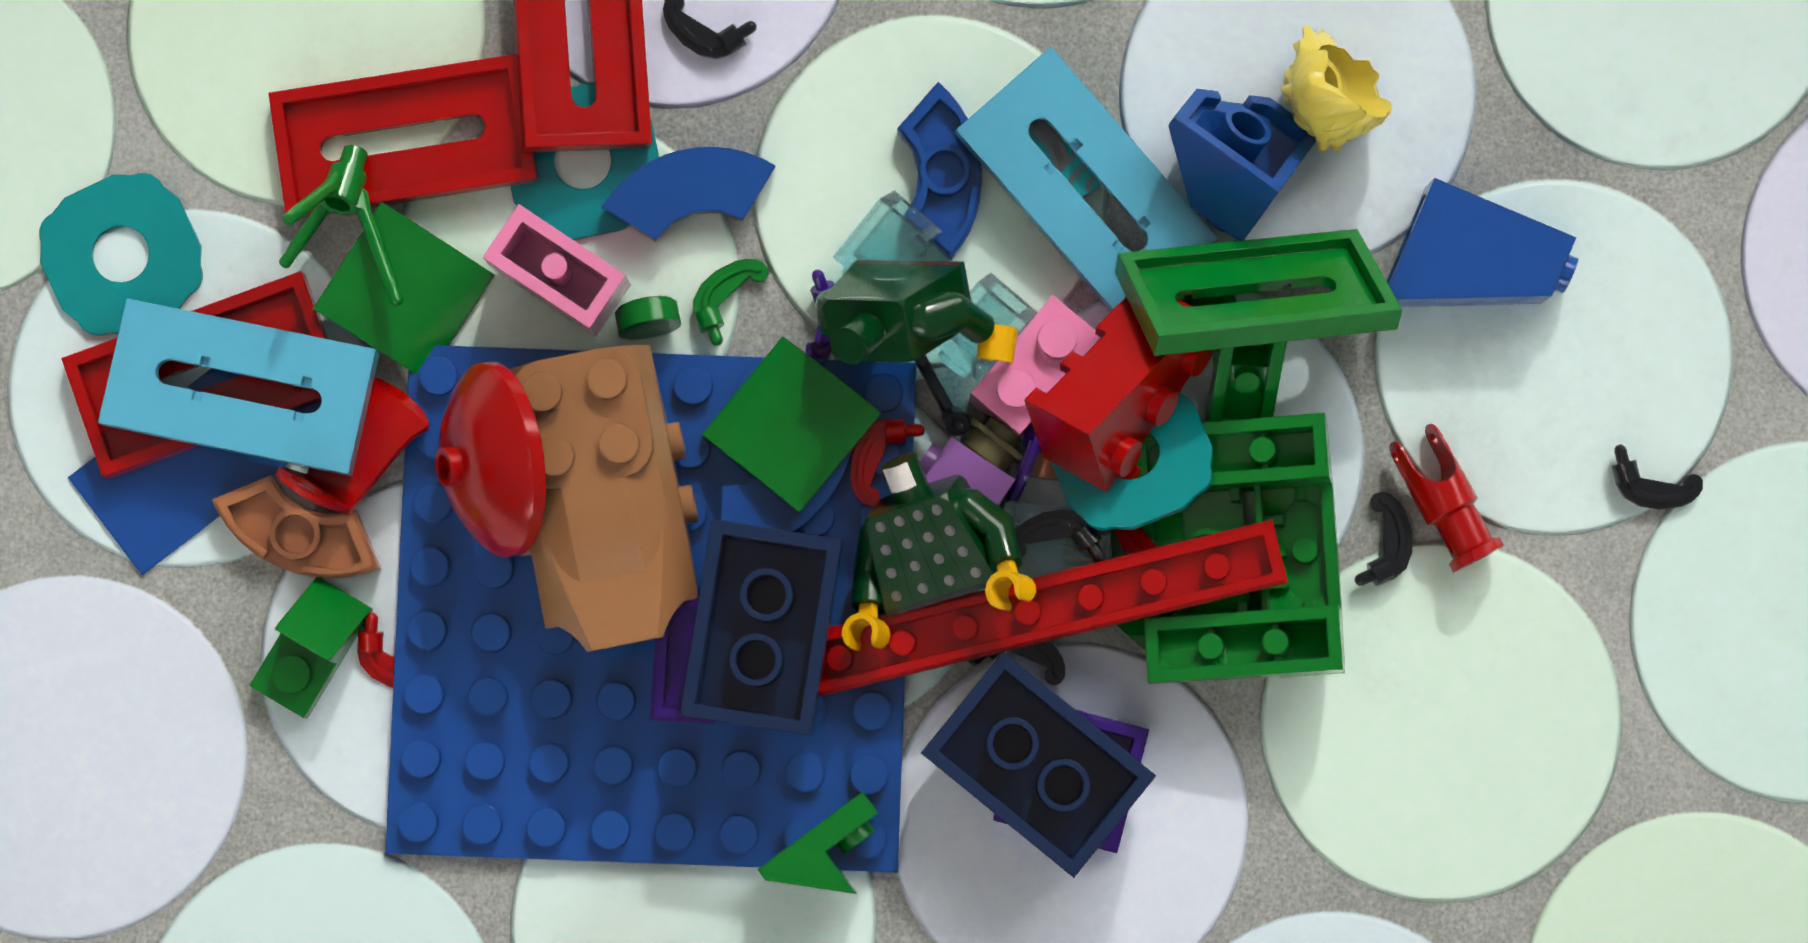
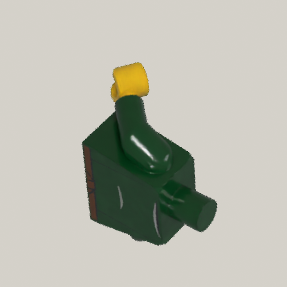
(905, 312)

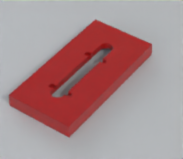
(480, 88)
(621, 102)
(278, 304)

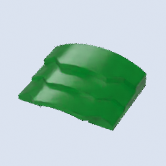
(1259, 474)

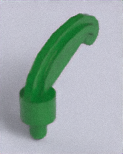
(718, 289)

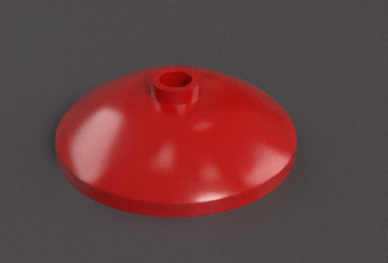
(493, 460)

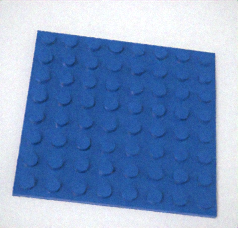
(548, 750)

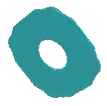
(119, 201)
(576, 210)
(1169, 488)

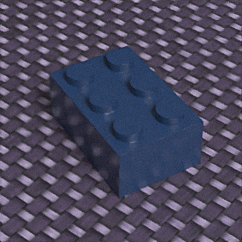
(761, 627)
(1038, 764)

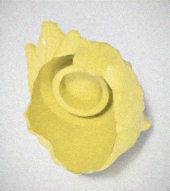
(1332, 92)

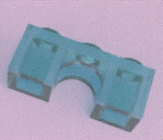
(902, 233)

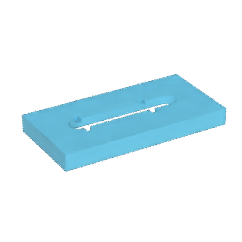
(1003, 146)
(315, 440)

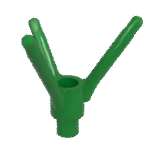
(344, 195)

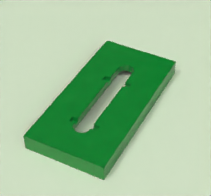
(1331, 259)

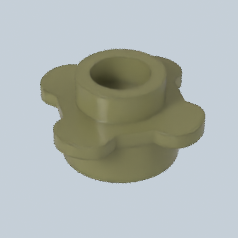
(994, 443)

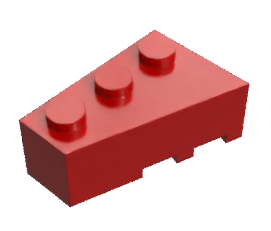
(1110, 400)

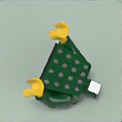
(929, 548)

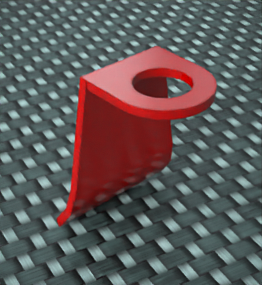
(388, 428)

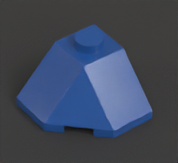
(1235, 156)

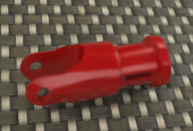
(1447, 503)

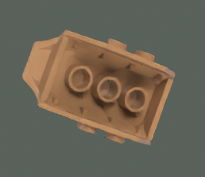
(614, 519)

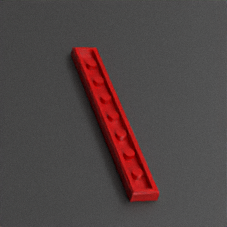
(1063, 606)

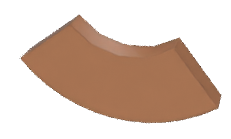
(296, 537)

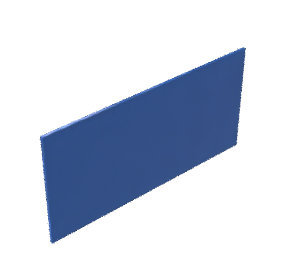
(171, 499)

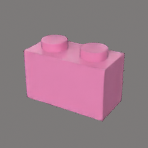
(557, 270)
(1036, 363)

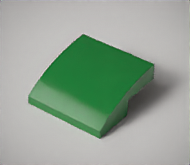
(435, 284)
(791, 424)

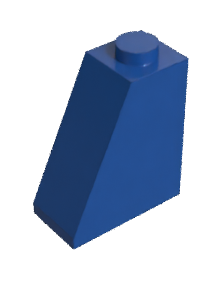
(1477, 253)

